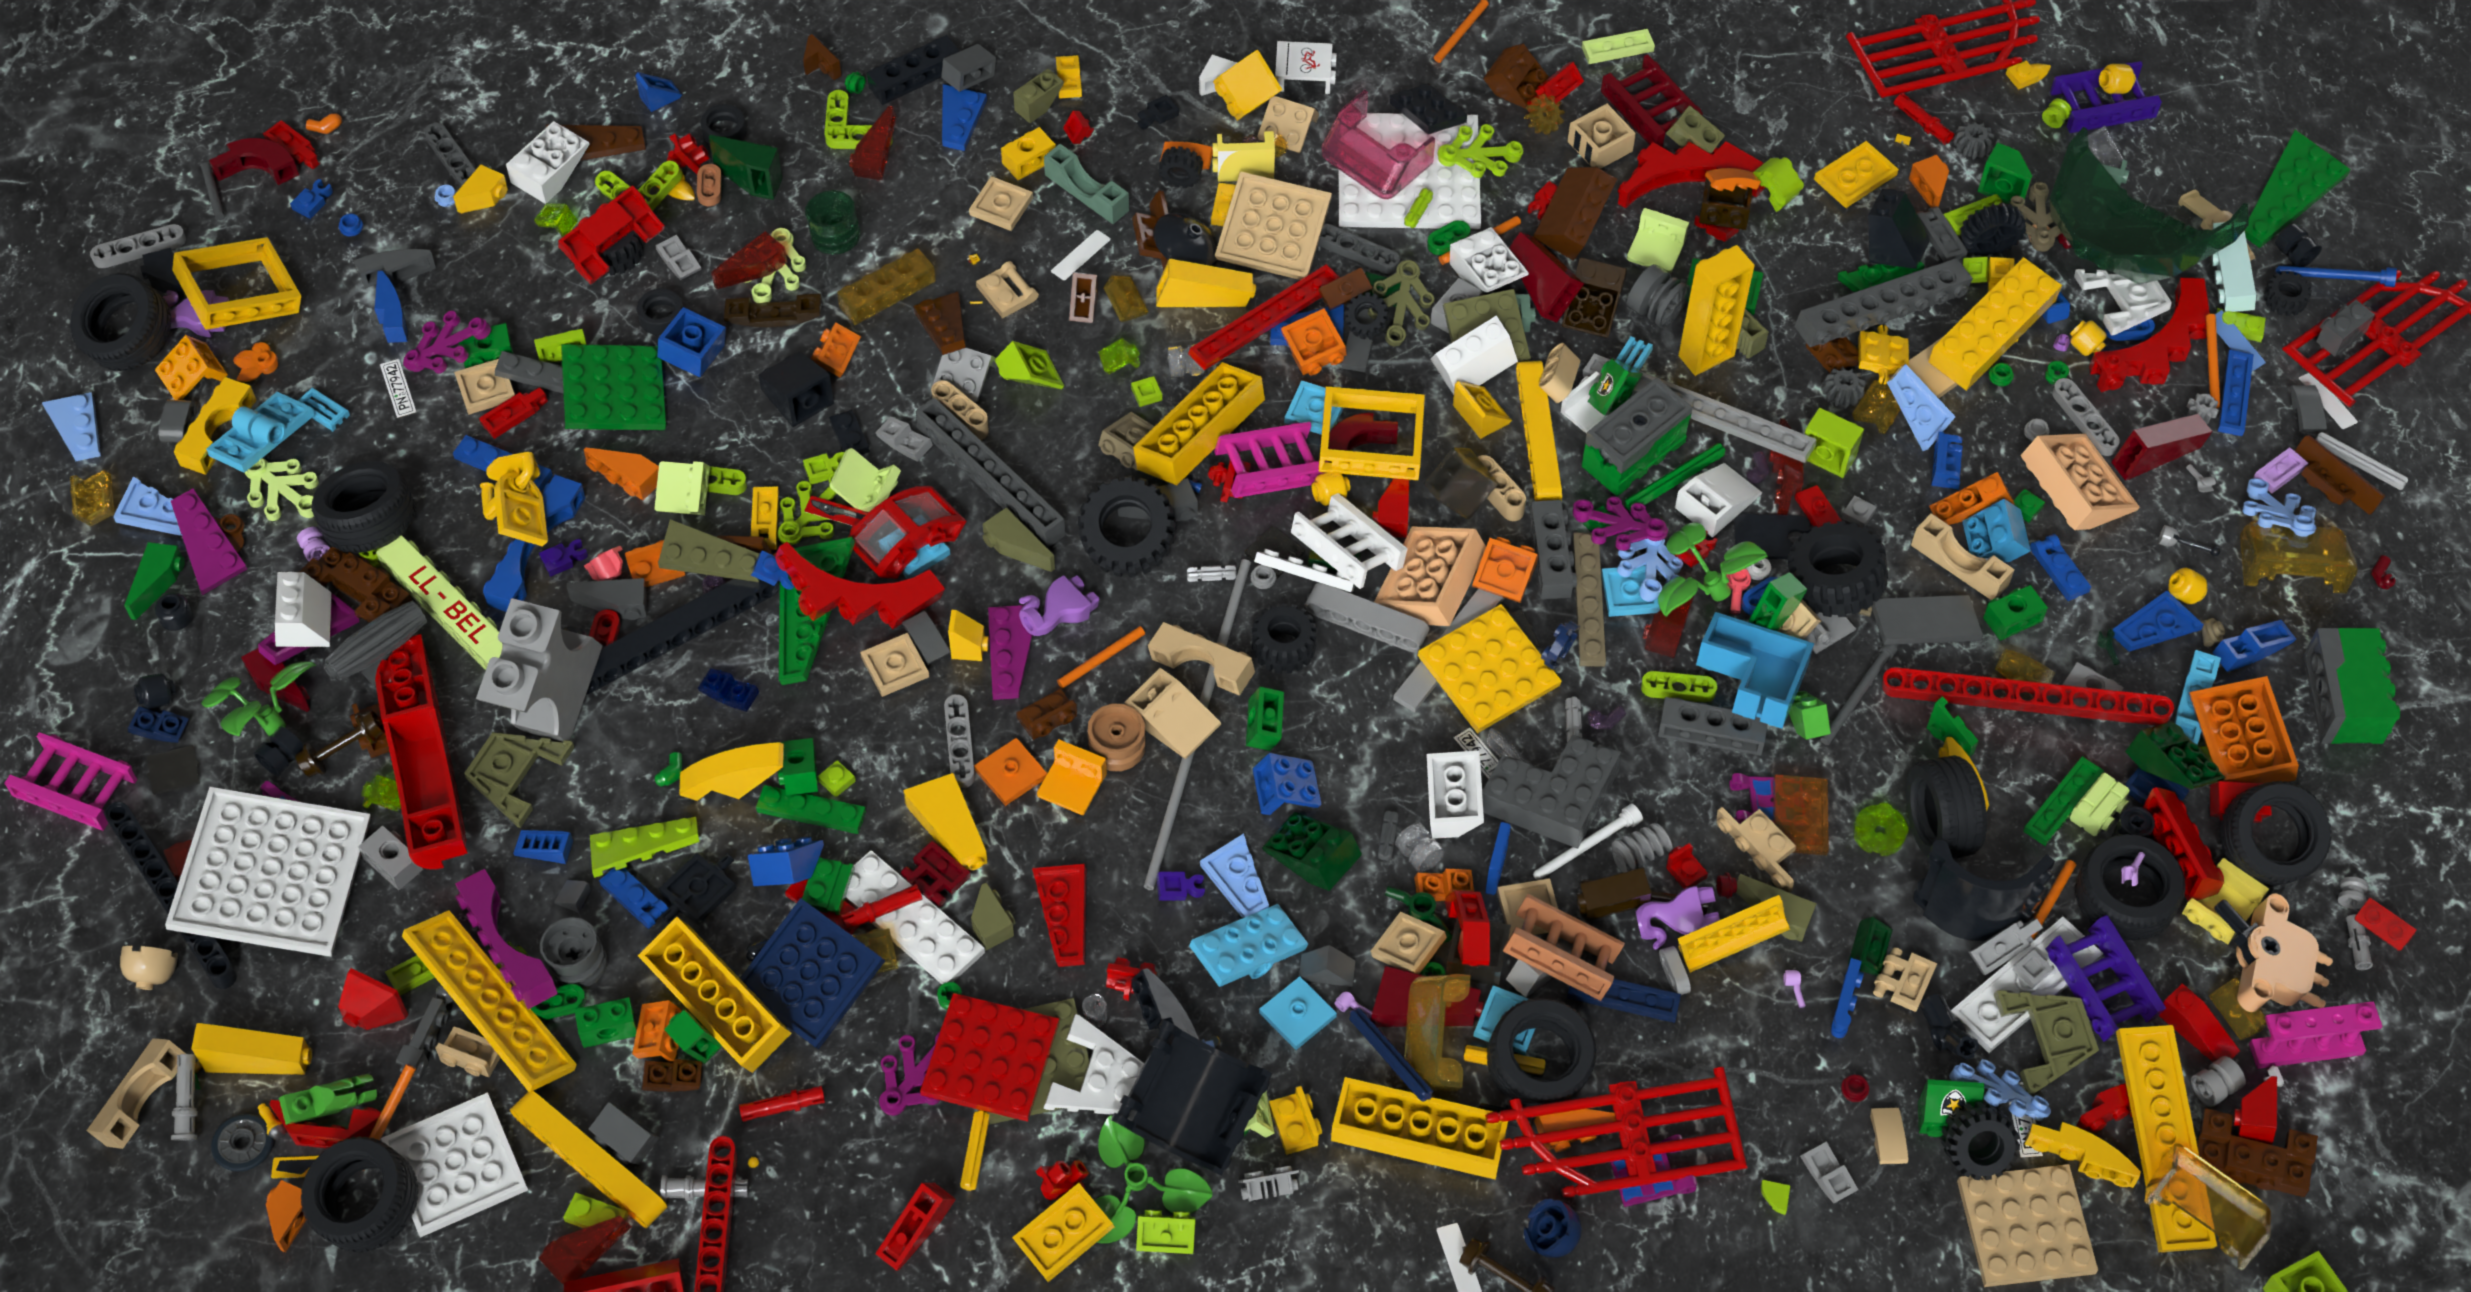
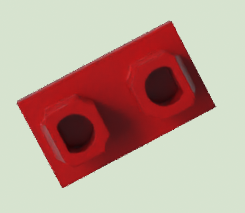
(687, 152)
(1220, 474)
(1120, 975)
(1061, 1178)

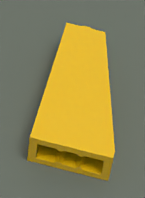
(1203, 286)
(947, 819)
(249, 1051)

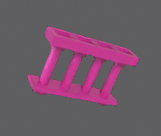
(1269, 479)
(70, 805)
(2315, 1035)

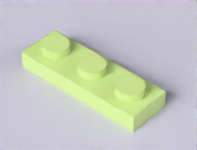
(1618, 46)

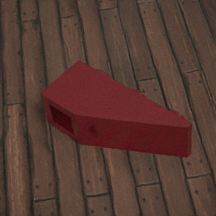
(263, 671)

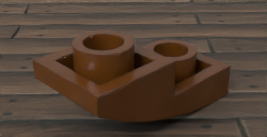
(671, 1077)

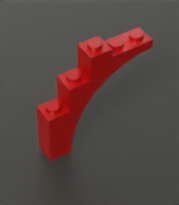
(1689, 164)
(2172, 343)
(855, 600)

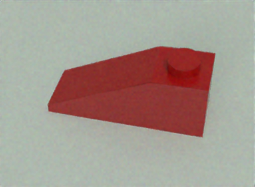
(1393, 508)
(2197, 1024)
(915, 1224)

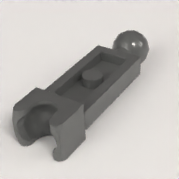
(425, 1035)

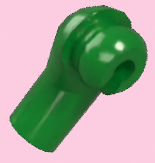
(672, 772)

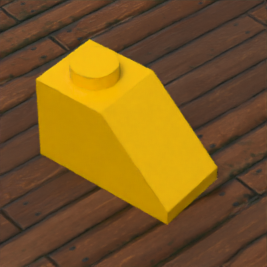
(481, 190)
(966, 637)

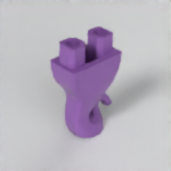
(186, 317)
(1062, 605)
(1681, 914)

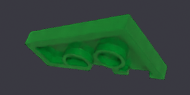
(1870, 276)

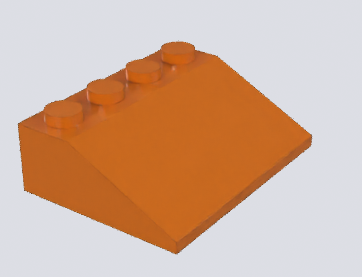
(2245, 732)

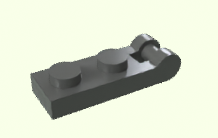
(1942, 235)

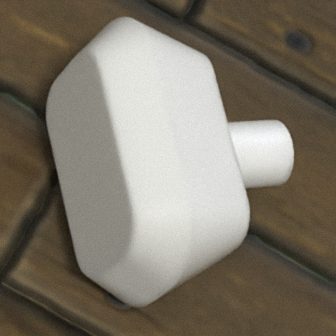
(2274, 1071)

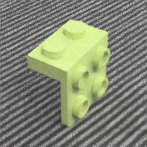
(1658, 240)
(862, 482)

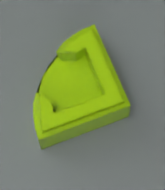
(1776, 1195)

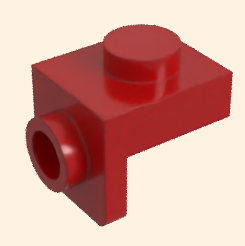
(2113, 371)

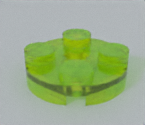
(1883, 816)

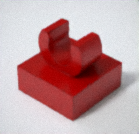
(1077, 127)

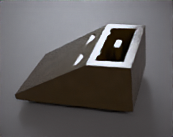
(1597, 300)

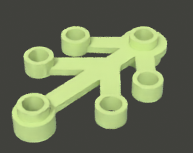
(762, 291)
(280, 485)

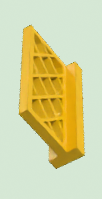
(1733, 934)

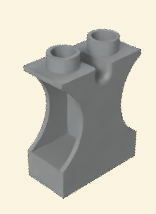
(540, 671)

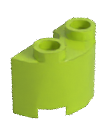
(1780, 180)

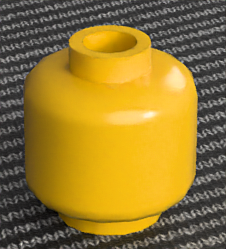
(2117, 78)
(2088, 338)
(1329, 485)
(2187, 586)

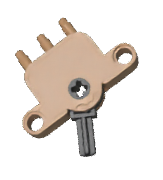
(2274, 956)

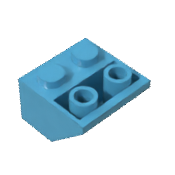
(1997, 532)

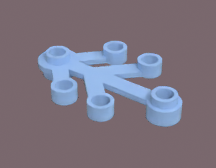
(2300, 524)
(1650, 586)
(2002, 1089)

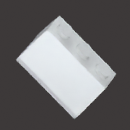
(1476, 355)
(301, 611)
(1454, 793)

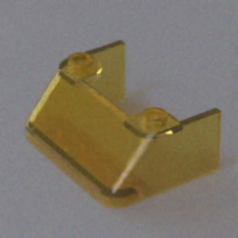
(2212, 1200)

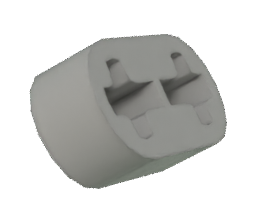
(1674, 970)

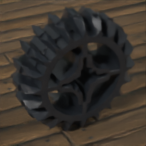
(1993, 229)

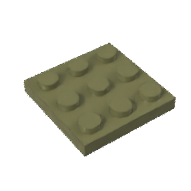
(1470, 313)

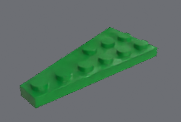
(2295, 185)
(797, 632)

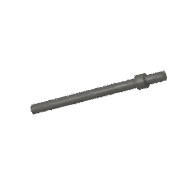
(1886, 653)

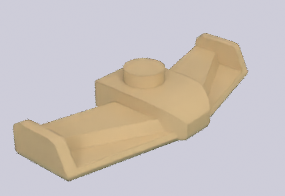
(2206, 211)

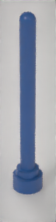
(2386, 277)

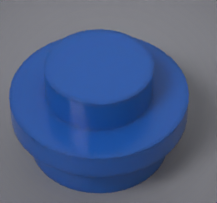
(350, 225)

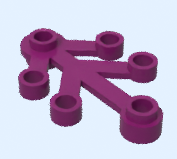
(418, 358)
(1651, 529)
(913, 1077)

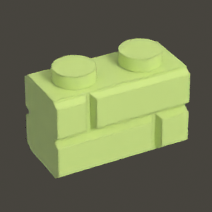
(2099, 805)

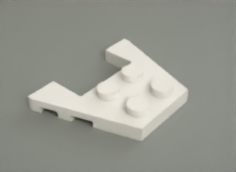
(2135, 300)
(1107, 1078)

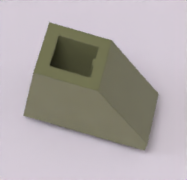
(1037, 95)
(989, 919)

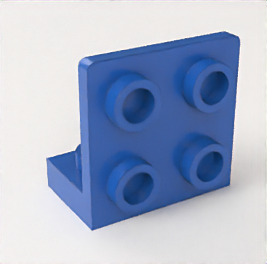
(1285, 780)

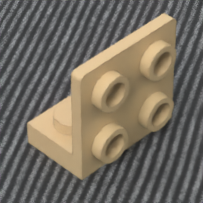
(1288, 120)

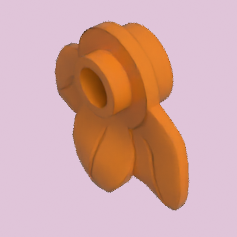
(255, 362)

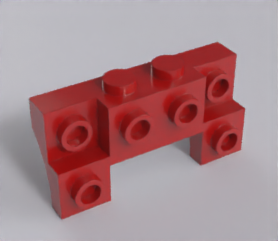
(606, 228)

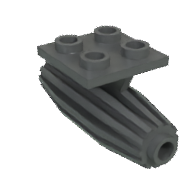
(374, 642)

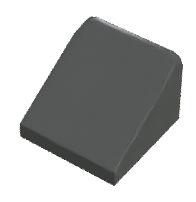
(573, 895)

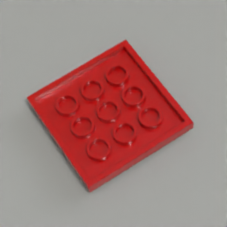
(990, 1057)

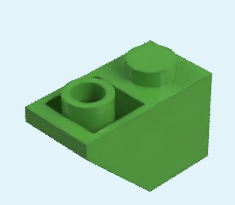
(1809, 716)

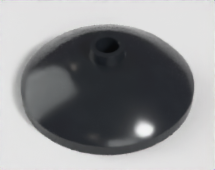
(1185, 239)

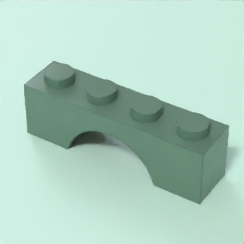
(1066, 171)

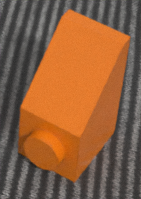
(1930, 179)
(285, 1213)

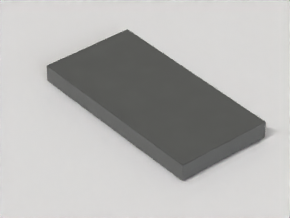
(1926, 620)

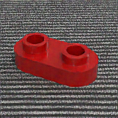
(603, 634)

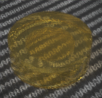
(1281, 145)

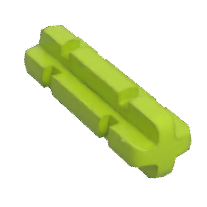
(1418, 208)

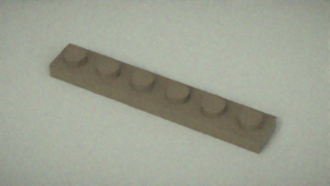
(1589, 601)

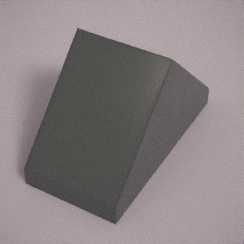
(1327, 967)

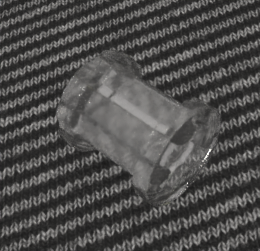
(1089, 1006)

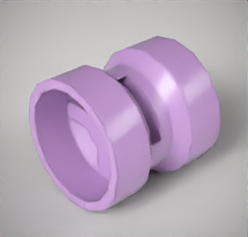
(312, 542)

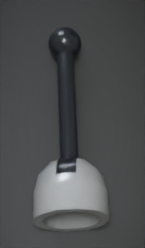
(2170, 536)

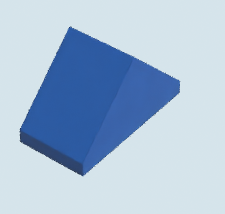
(656, 91)

